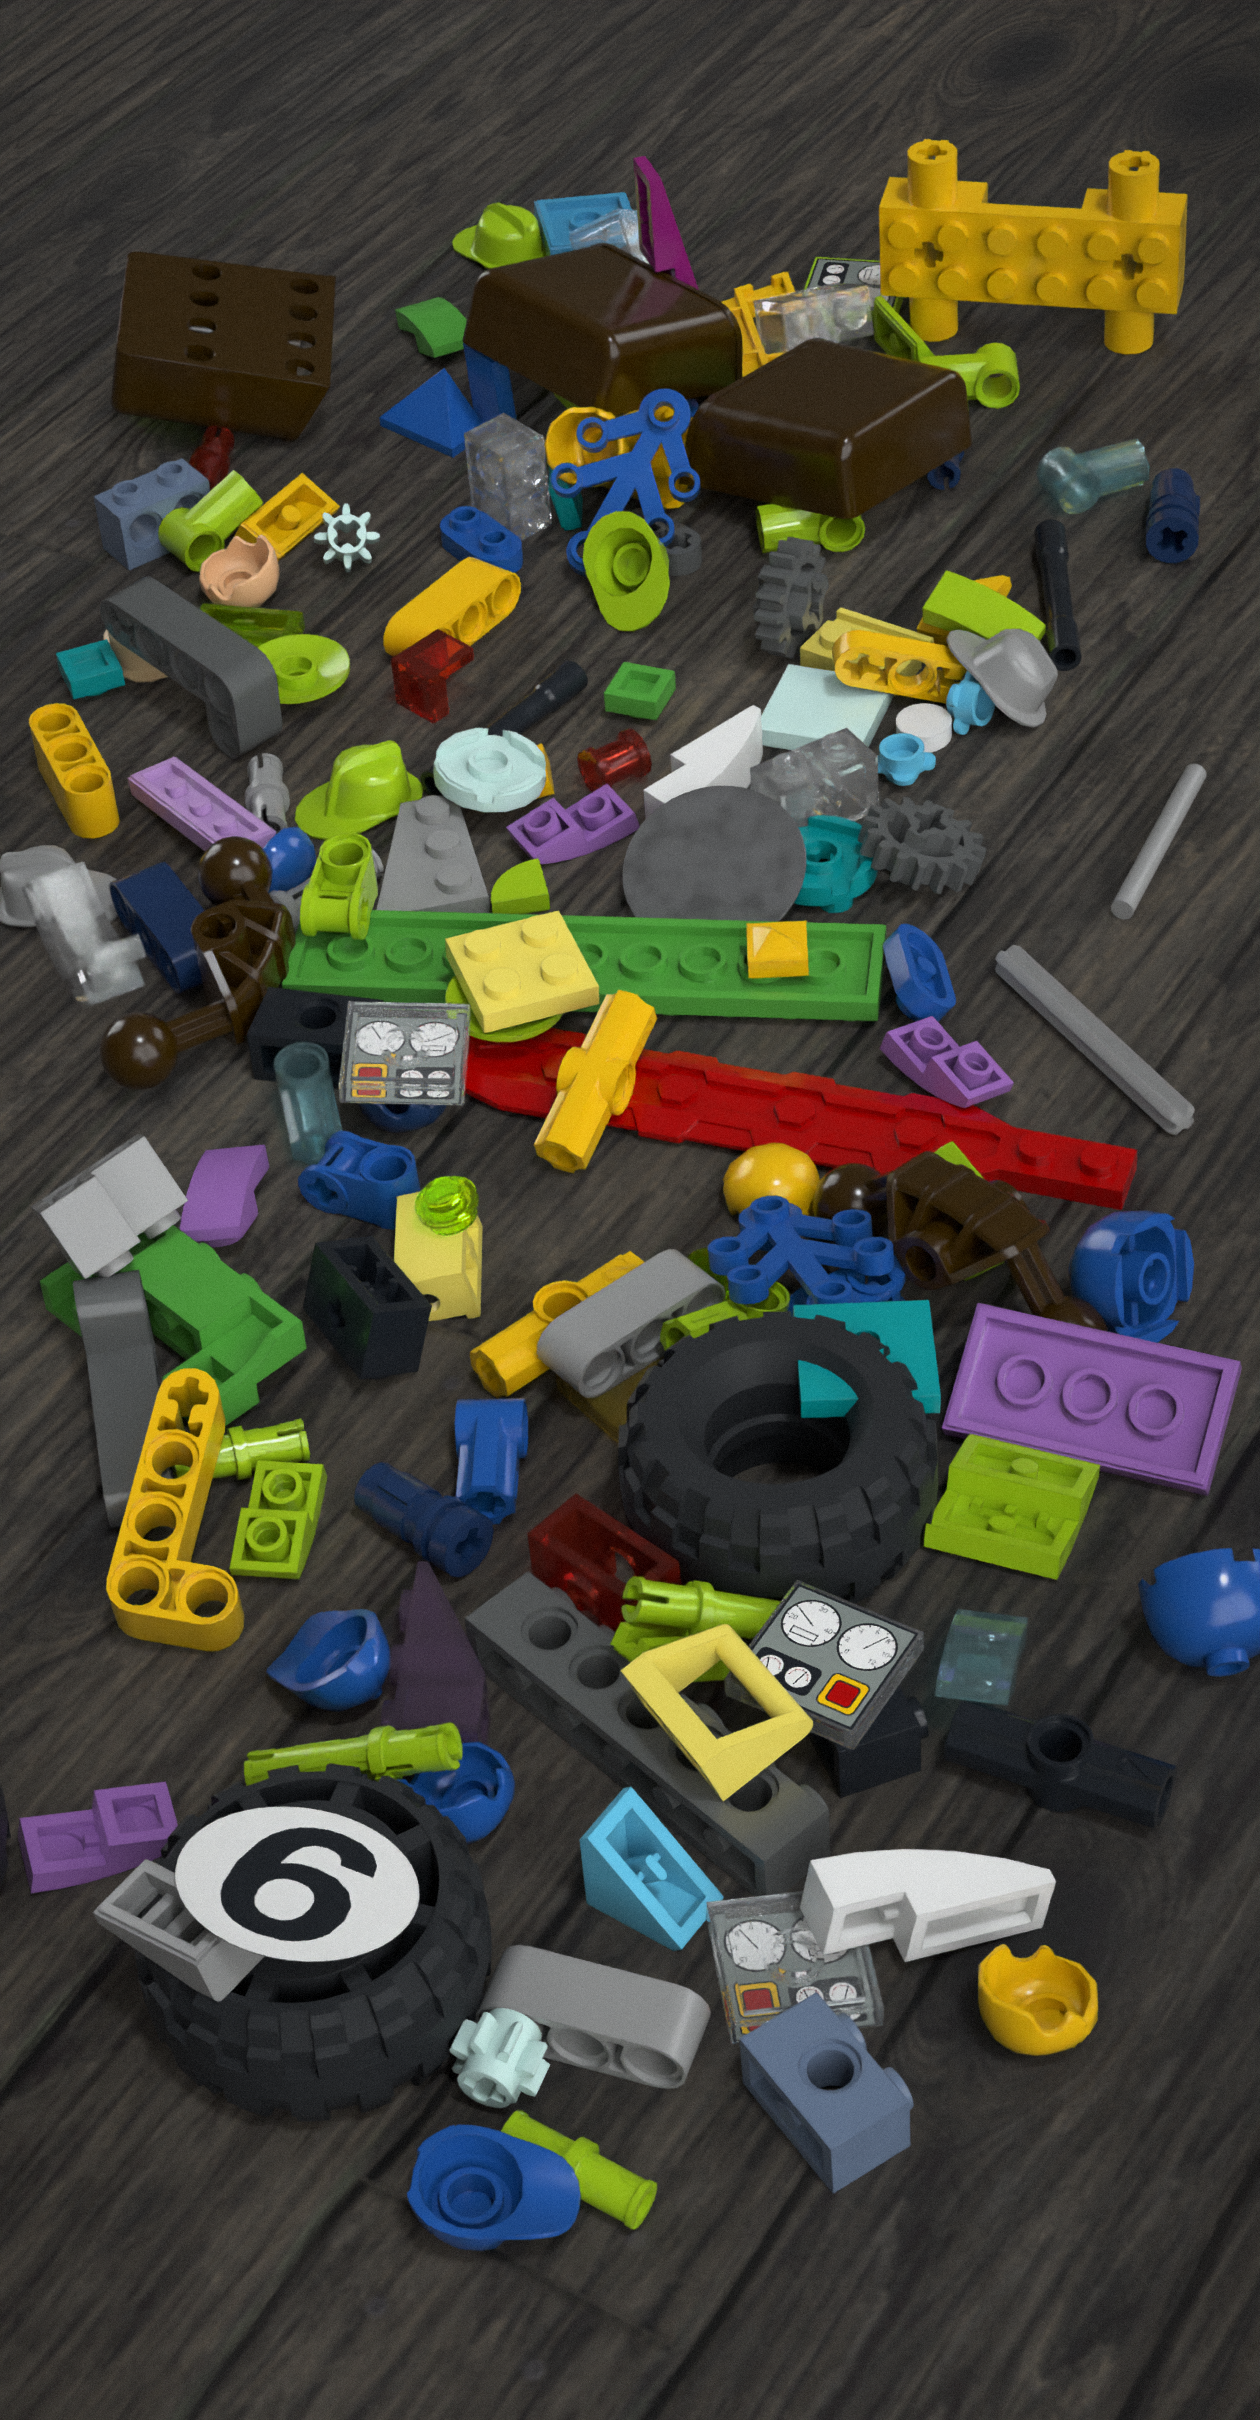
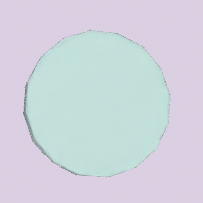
(489, 770)

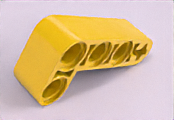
(178, 1505)

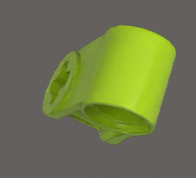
(340, 888)

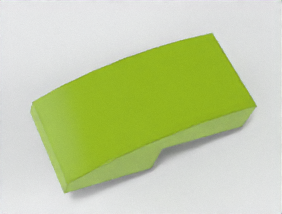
(974, 608)
(280, 1520)

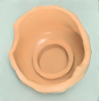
(241, 573)

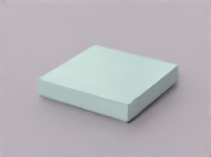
(817, 703)

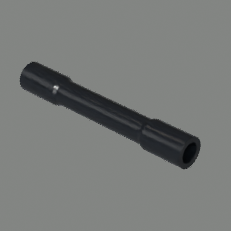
(1061, 629)
(545, 698)

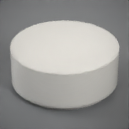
(928, 723)

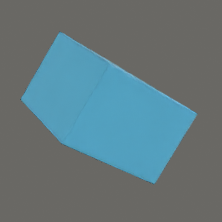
(643, 1873)

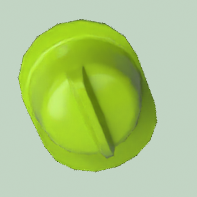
(501, 237)
(626, 570)
(361, 792)

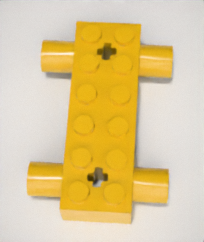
(1111, 255)

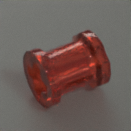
(615, 760)

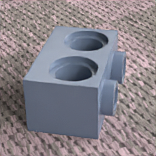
(135, 507)

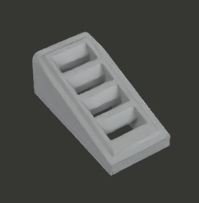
(204, 1964)

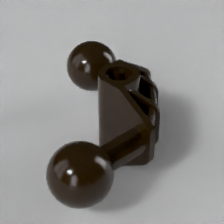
(239, 953)
(952, 1227)

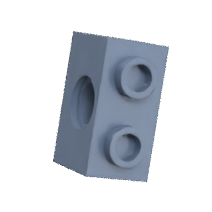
(836, 2130)

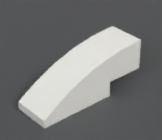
(713, 759)
(922, 1900)

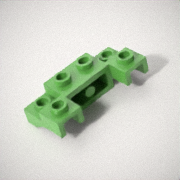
(202, 1313)

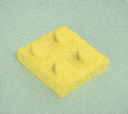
(522, 971)

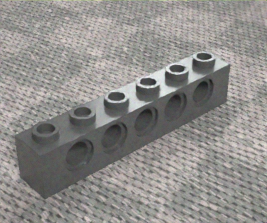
(573, 1682)

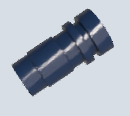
(1172, 517)
(437, 1526)

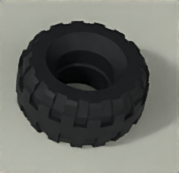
(735, 1406)
(350, 2026)

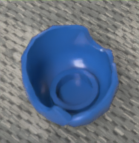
(291, 858)
(472, 1795)

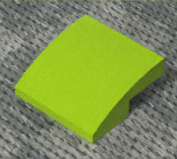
(1012, 1506)

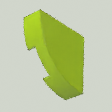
(521, 890)

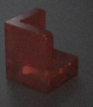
(423, 670)

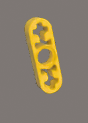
(927, 685)

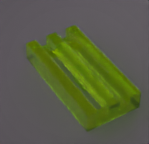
(257, 624)

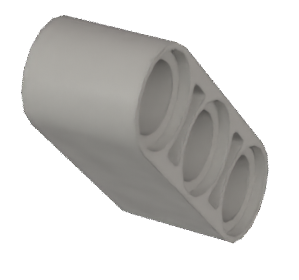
(621, 1324)
(601, 2015)

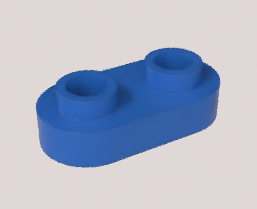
(477, 535)
(918, 974)

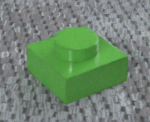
(639, 691)

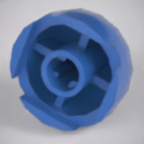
(1134, 1272)
(1206, 1610)

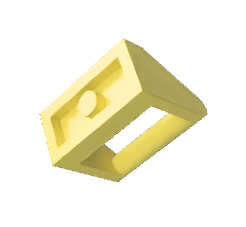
(739, 1756)

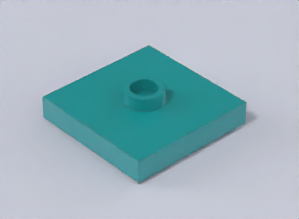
(900, 1326)

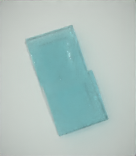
(981, 1657)

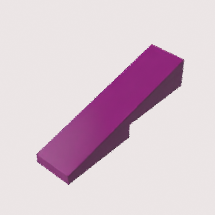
(657, 226)

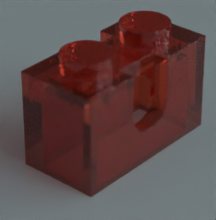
(577, 1554)

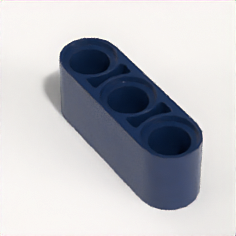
(161, 913)

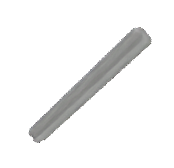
(1095, 1040)

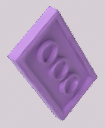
(1094, 1397)

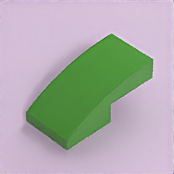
(436, 326)

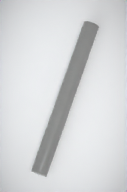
(1158, 842)

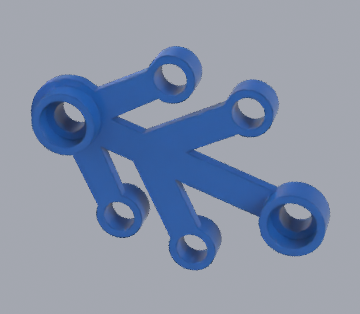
(633, 469)
(776, 1227)

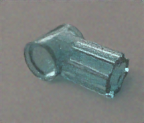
(1082, 478)
(307, 1099)

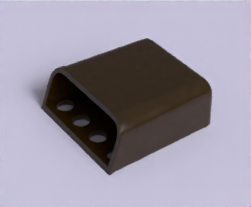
(603, 328)
(222, 344)
(828, 429)

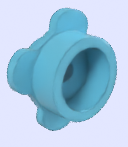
(969, 704)
(903, 758)

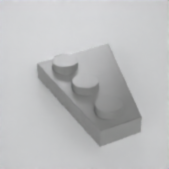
(432, 861)

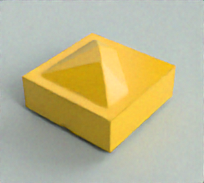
(777, 949)

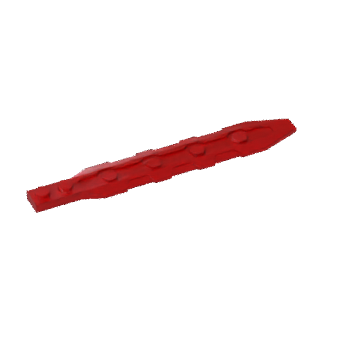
(835, 1124)

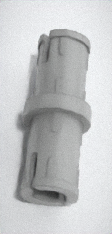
(267, 794)

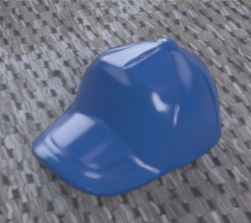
(335, 1660)
(490, 2187)

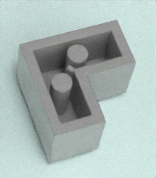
(108, 1205)

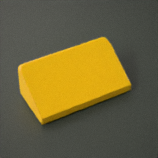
(289, 516)

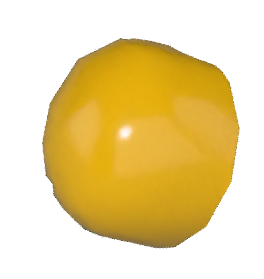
(563, 445)
(771, 1171)
(1036, 2001)

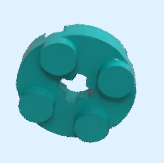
(847, 872)

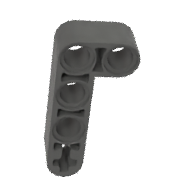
(201, 657)
(121, 1378)

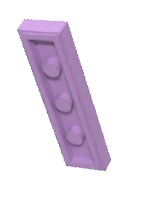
(195, 805)

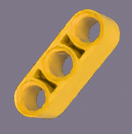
(460, 603)
(74, 770)

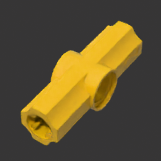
(595, 1081)
(511, 1356)

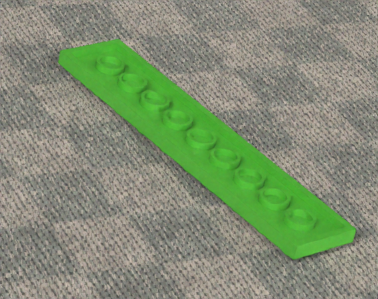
(665, 961)

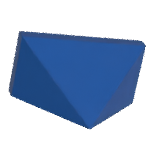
(434, 415)

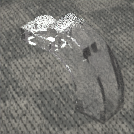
(81, 938)

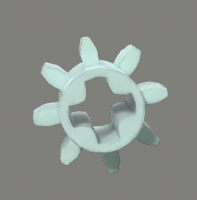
(347, 552)
(499, 2057)

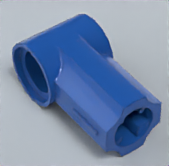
(489, 1444)

